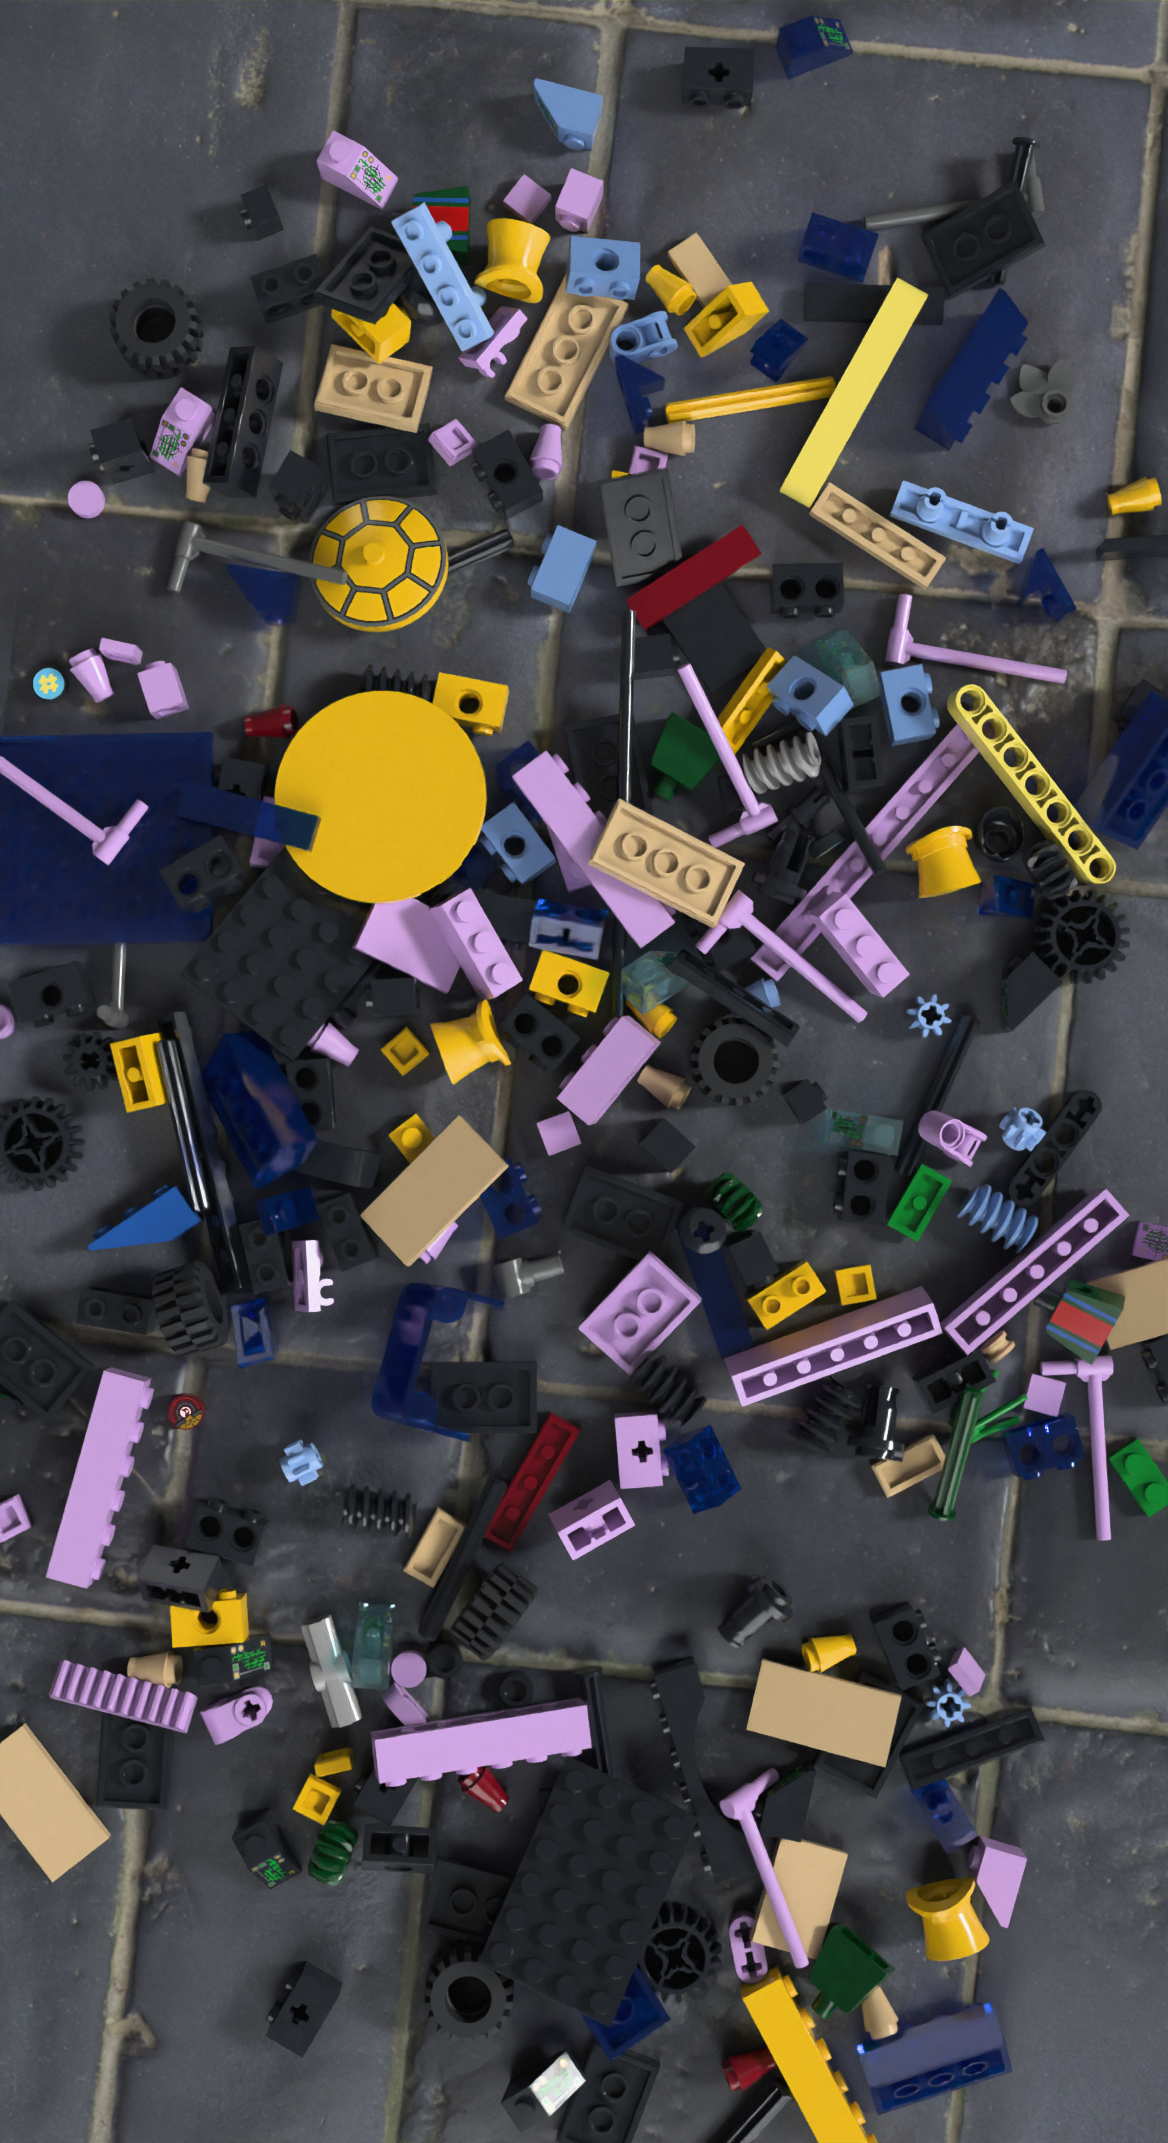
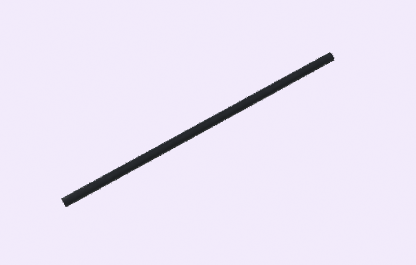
(623, 788)

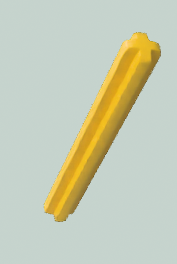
(750, 399)

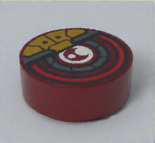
(186, 1411)

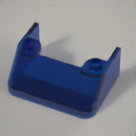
(394, 1390)

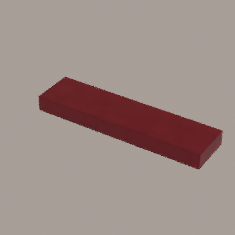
(693, 577)
(531, 1480)

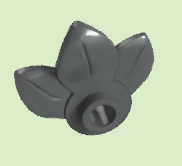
(1041, 388)

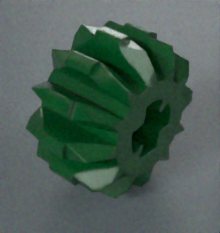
(733, 1202)
(332, 1852)

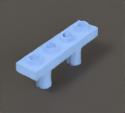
(442, 276)
(961, 521)

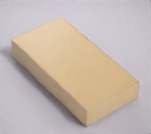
(699, 268)
(919, 1462)
(435, 1547)

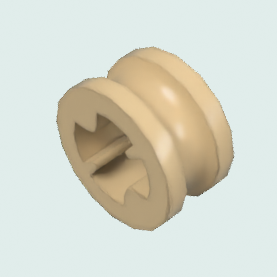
(997, 1347)

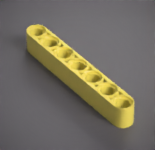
(853, 392)
(1015, 779)

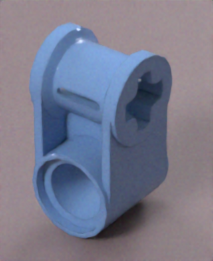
(647, 335)

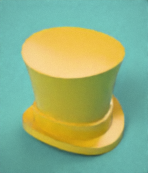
(513, 259)
(943, 861)
(469, 1042)
(948, 1918)

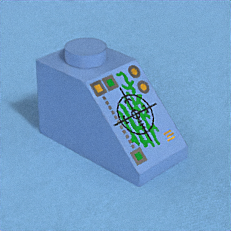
(569, 113)

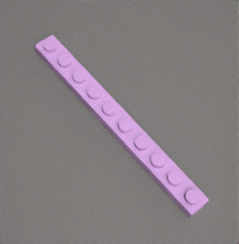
(885, 832)

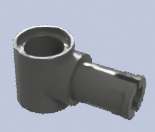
(518, 1275)

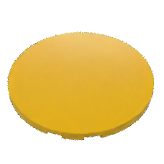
(392, 793)

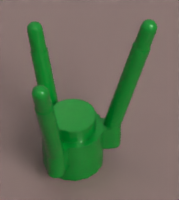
(980, 1430)

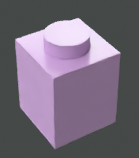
(578, 201)
(162, 689)

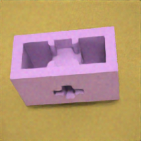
(642, 1471)
(591, 1520)

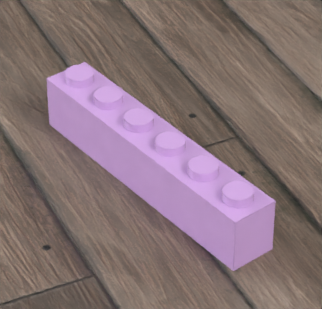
(578, 830)
(1033, 1270)
(833, 1345)
(99, 1478)
(480, 1741)

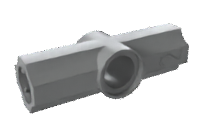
(331, 1671)

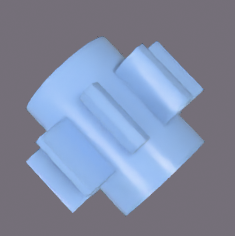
(920, 1021)
(1022, 1129)
(301, 1462)
(940, 1696)

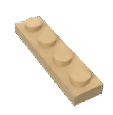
(877, 536)

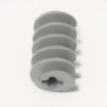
(783, 765)

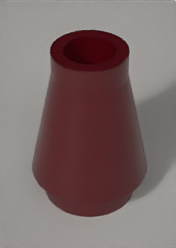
(274, 723)
(484, 1788)
(747, 2067)

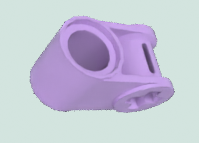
(951, 1136)
(232, 1715)

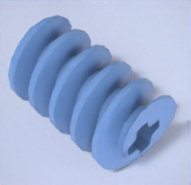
(998, 1217)

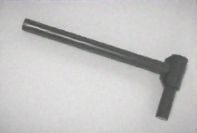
(1033, 197)
(193, 541)
(113, 1014)

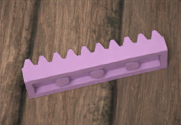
(123, 1696)

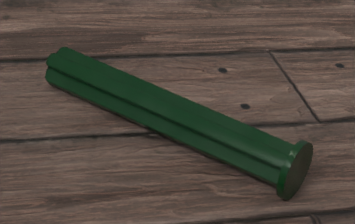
(956, 1455)

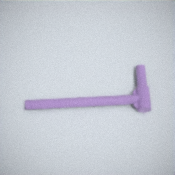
(901, 648)
(756, 815)
(106, 841)
(738, 913)
(1093, 1375)
(739, 1807)

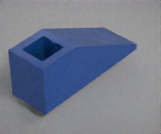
(159, 1221)

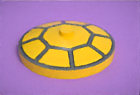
(391, 561)

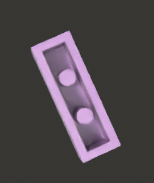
(475, 944)
(858, 944)
(607, 1069)

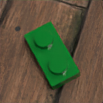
(918, 1202)
(1140, 1476)

